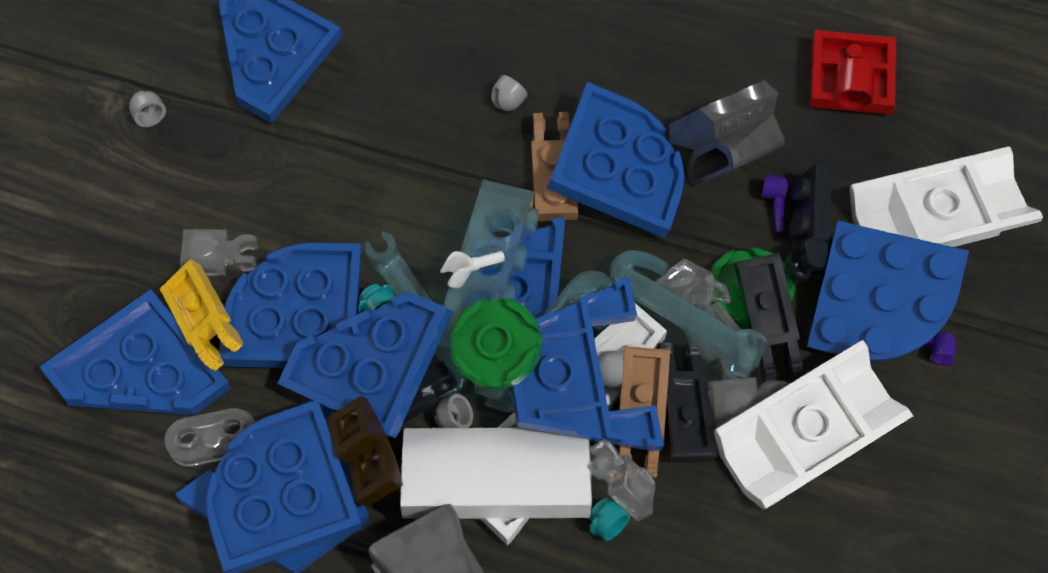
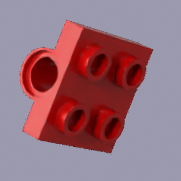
(853, 72)

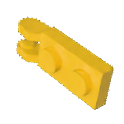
(200, 313)

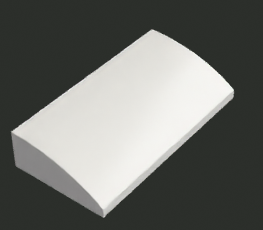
(495, 473)

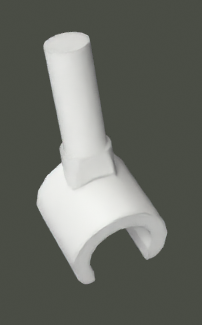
(463, 265)

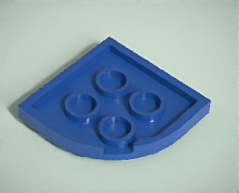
(619, 162)
(884, 292)
(291, 297)
(279, 491)

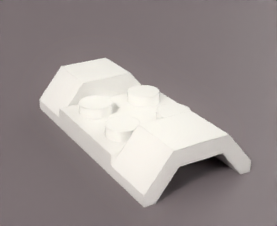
(946, 201)
(808, 427)

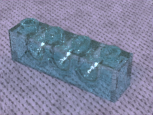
(496, 209)

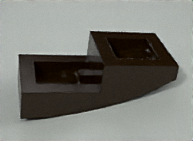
(365, 446)

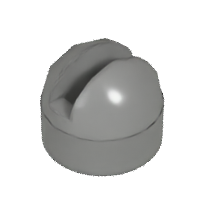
(508, 94)
(152, 107)
(611, 368)
(451, 407)

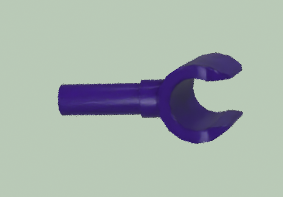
(775, 189)
(942, 349)

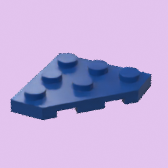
(273, 50)
(371, 356)
(136, 365)

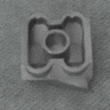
(729, 132)
(426, 546)

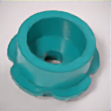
(375, 297)
(608, 519)

